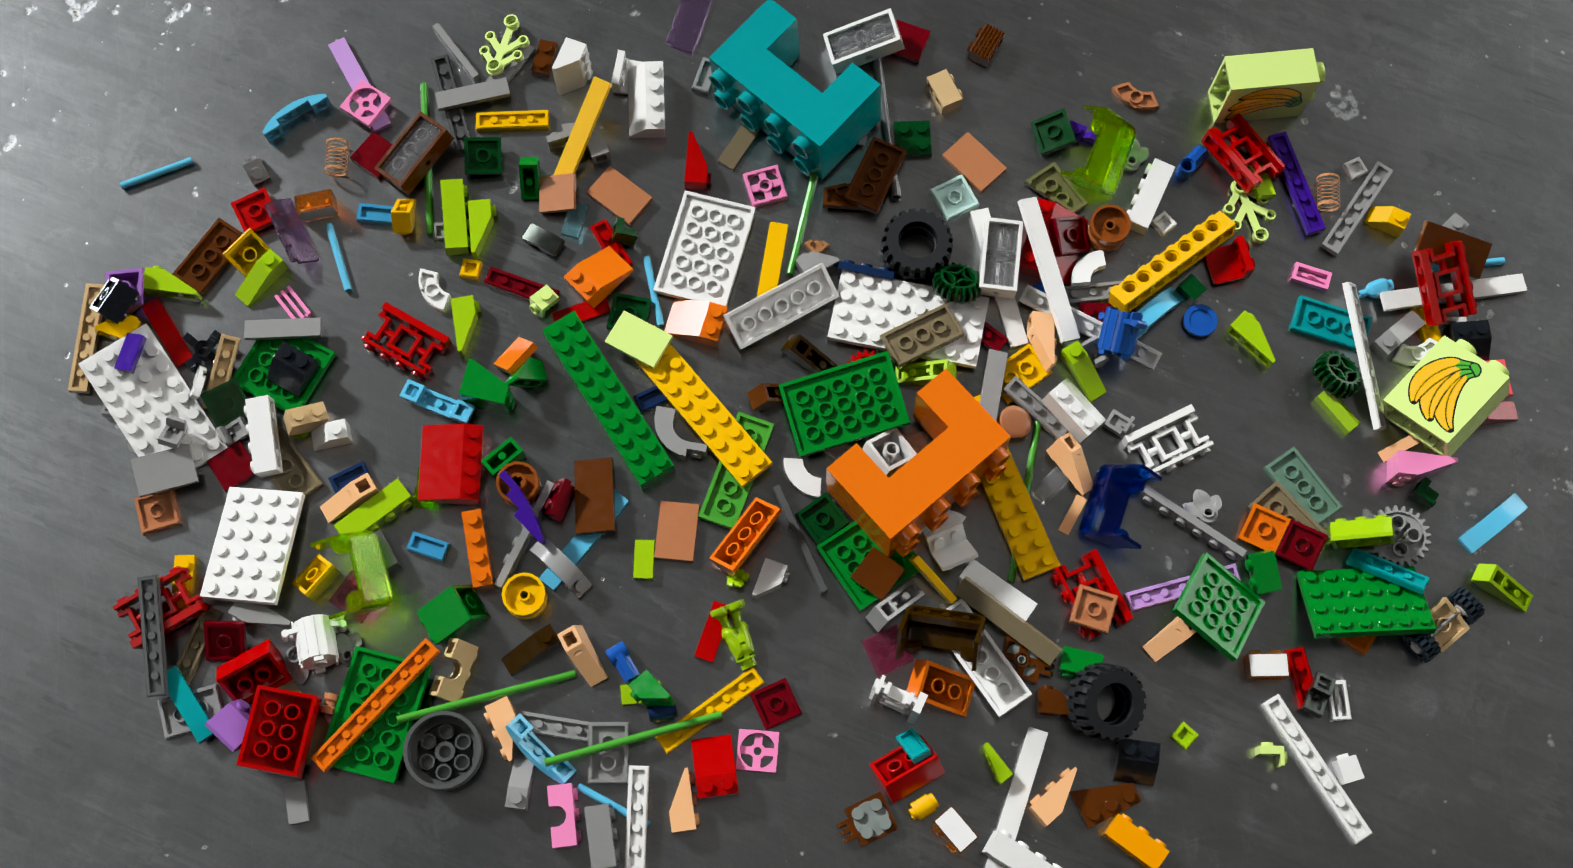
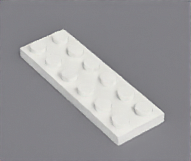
(781, 305)
(994, 673)

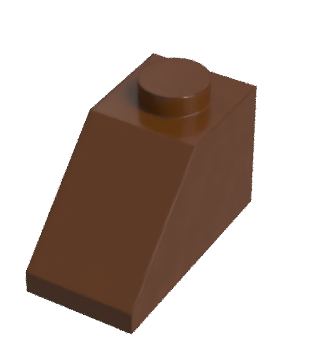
(765, 397)
(1050, 702)

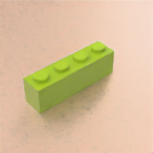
(454, 216)
(377, 510)

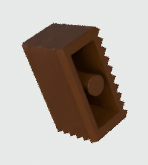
(986, 44)

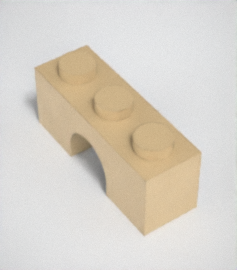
(462, 656)

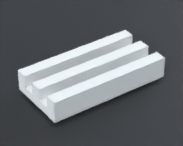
(1330, 703)

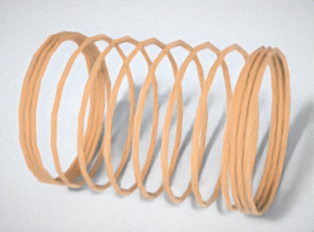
(336, 166)
(1330, 201)

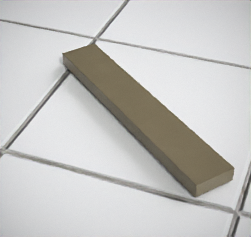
(737, 147)
(1008, 620)

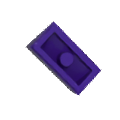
(130, 353)

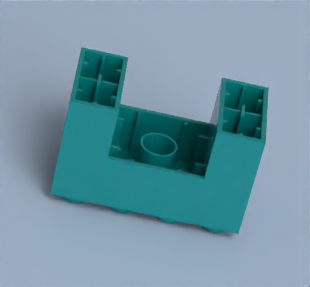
(756, 79)

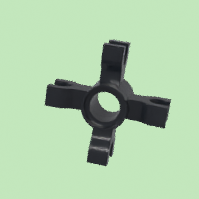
(196, 359)

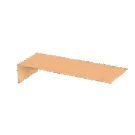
(1403, 444)
(1072, 514)

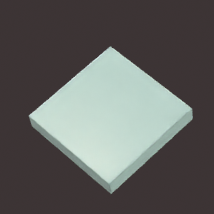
(954, 198)

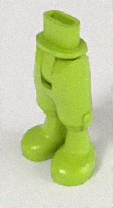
(737, 638)

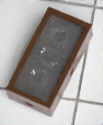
(414, 153)

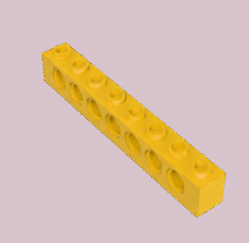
(1172, 262)

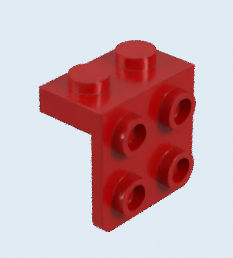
(1230, 262)

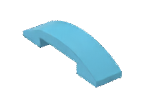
(292, 111)
(1159, 306)
(436, 402)
(1493, 523)
(536, 751)

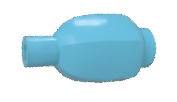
(1375, 287)

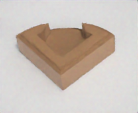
(816, 246)

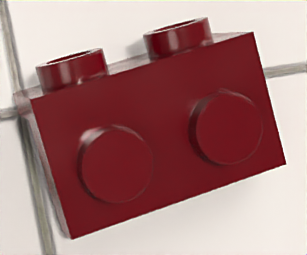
(560, 499)

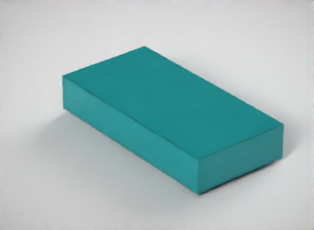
(913, 745)

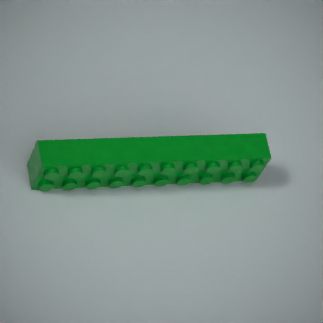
(608, 400)

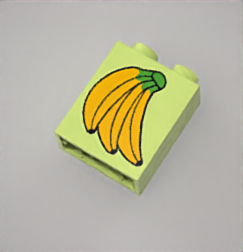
(1265, 85)
(1447, 395)

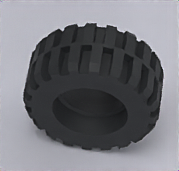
(916, 223)
(1127, 707)

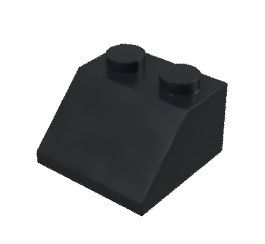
(114, 300)
(1475, 333)
(292, 369)
(1136, 762)

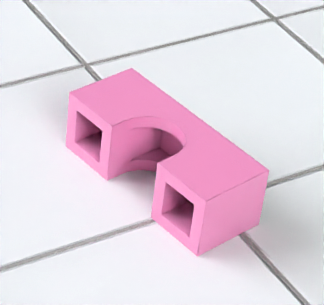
(566, 834)

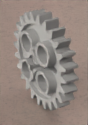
(1411, 548)

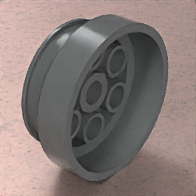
(433, 726)

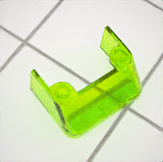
(1108, 154)
(369, 569)

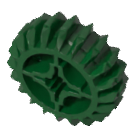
(957, 283)
(1337, 374)

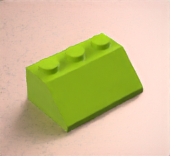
(1362, 532)

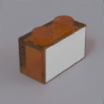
(316, 205)
(1266, 665)
(954, 830)

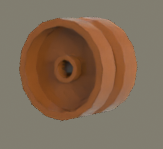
(1108, 228)
(524, 475)

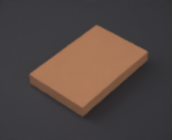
(974, 162)
(619, 195)
(676, 531)

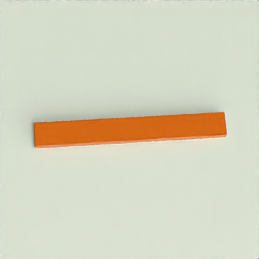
(375, 705)

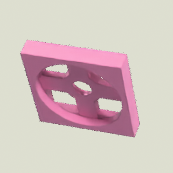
(353, 96)
(769, 199)
(749, 750)

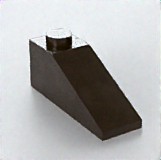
(806, 354)
(531, 649)

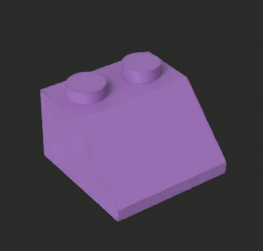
(134, 279)
(230, 723)

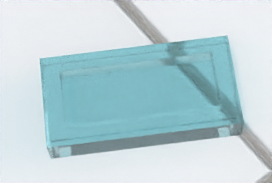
(575, 221)

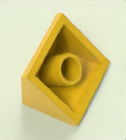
(245, 252)
(316, 577)

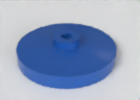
(1200, 320)

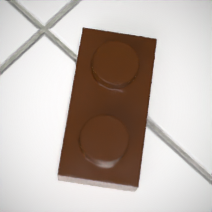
(544, 58)

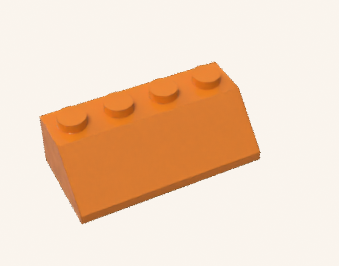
(745, 536)

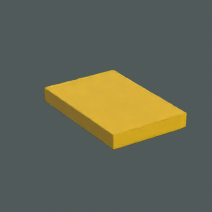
(1026, 367)

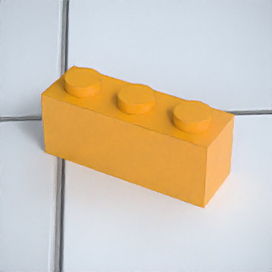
(1135, 841)

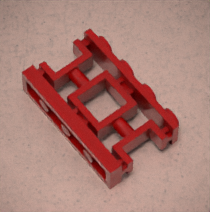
(1233, 160)
(1430, 286)
(413, 329)
(1102, 582)
(172, 618)

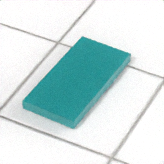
(1325, 322)

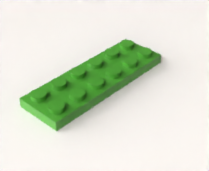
(725, 495)

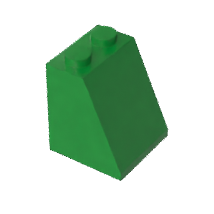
(485, 390)
(452, 613)

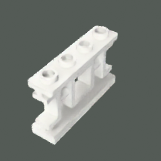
(1161, 429)
(897, 699)

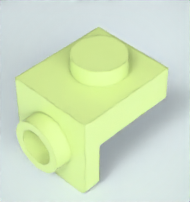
(543, 300)
(1268, 749)

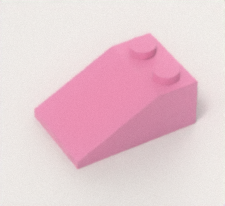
(1410, 466)

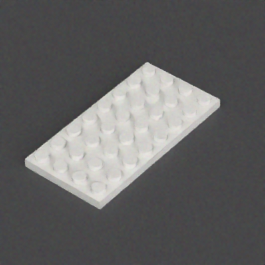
(876, 305)
(148, 396)

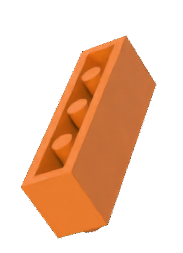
(478, 550)

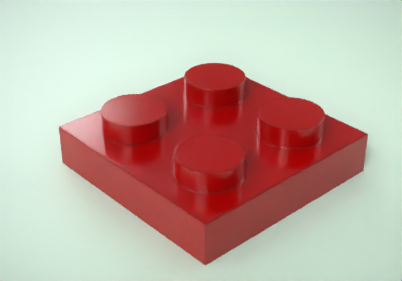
(252, 211)

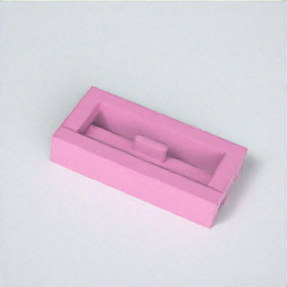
(1306, 278)
(284, 294)

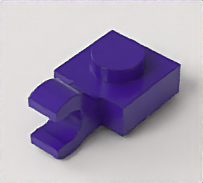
(1082, 135)

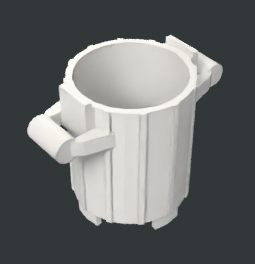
(315, 641)

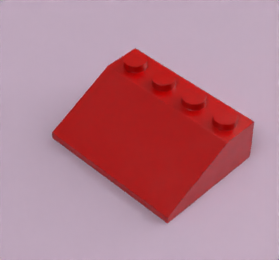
(1065, 262)
(450, 463)
(279, 731)

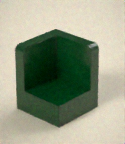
(623, 234)
(1190, 289)
(1424, 494)

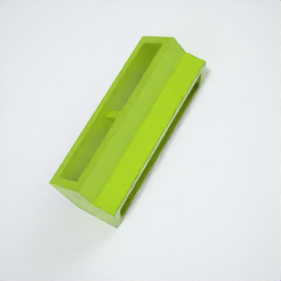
(1337, 412)

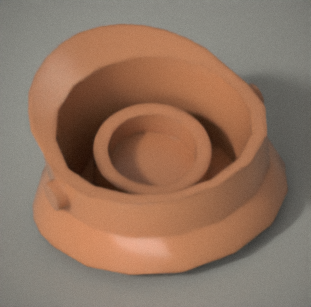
(1015, 421)

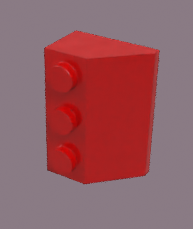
(255, 667)
(901, 776)

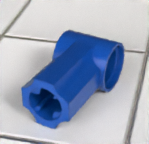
(1191, 162)
(621, 659)

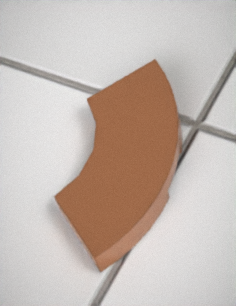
(1134, 98)

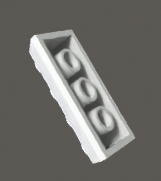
(646, 100)

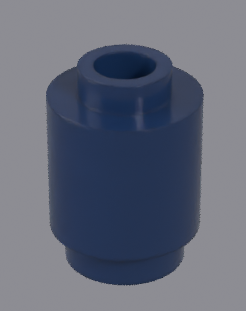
(661, 713)

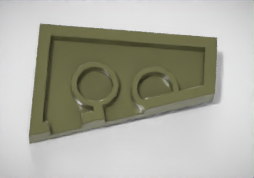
(1056, 188)

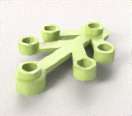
(496, 65)
(1249, 208)

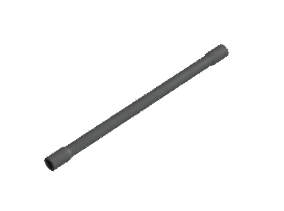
(894, 189)

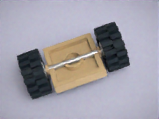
(1451, 619)

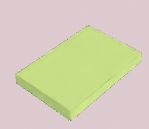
(638, 339)

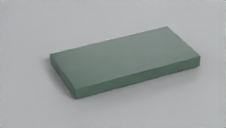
(1303, 485)

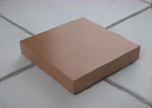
(557, 193)
(157, 512)
(1093, 609)

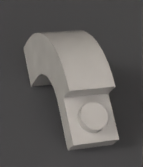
(596, 146)
(670, 441)
(561, 566)

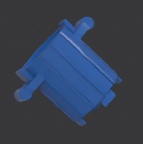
(1119, 332)

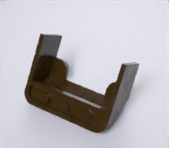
(941, 630)

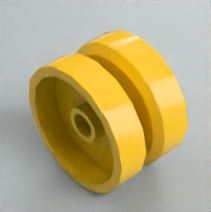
(527, 585)

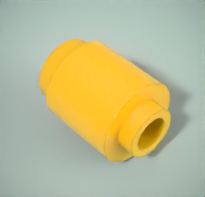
(923, 807)

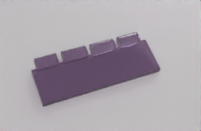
(687, 24)
(291, 231)

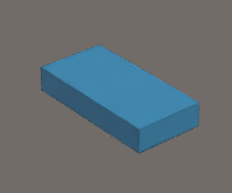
(374, 214)
(428, 546)

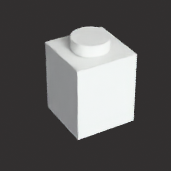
(1347, 769)

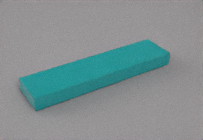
(1388, 570)
(188, 705)

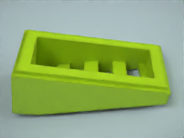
(999, 768)

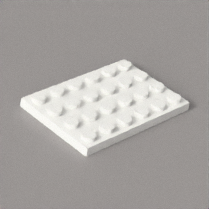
(704, 249)
(252, 546)

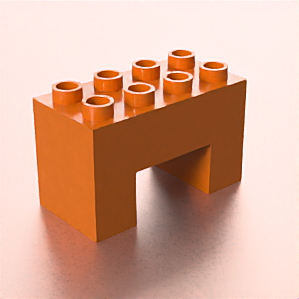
(920, 493)

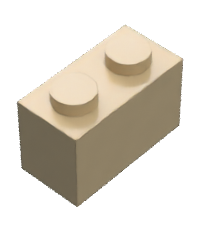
(944, 92)
(305, 418)

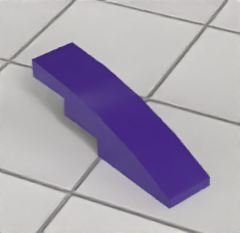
(525, 513)

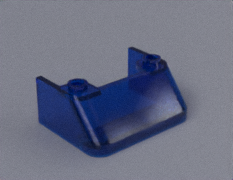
(1109, 502)

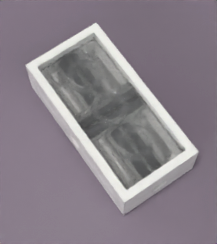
(863, 40)
(1000, 257)

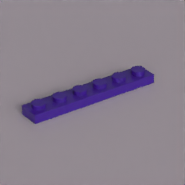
(1297, 184)

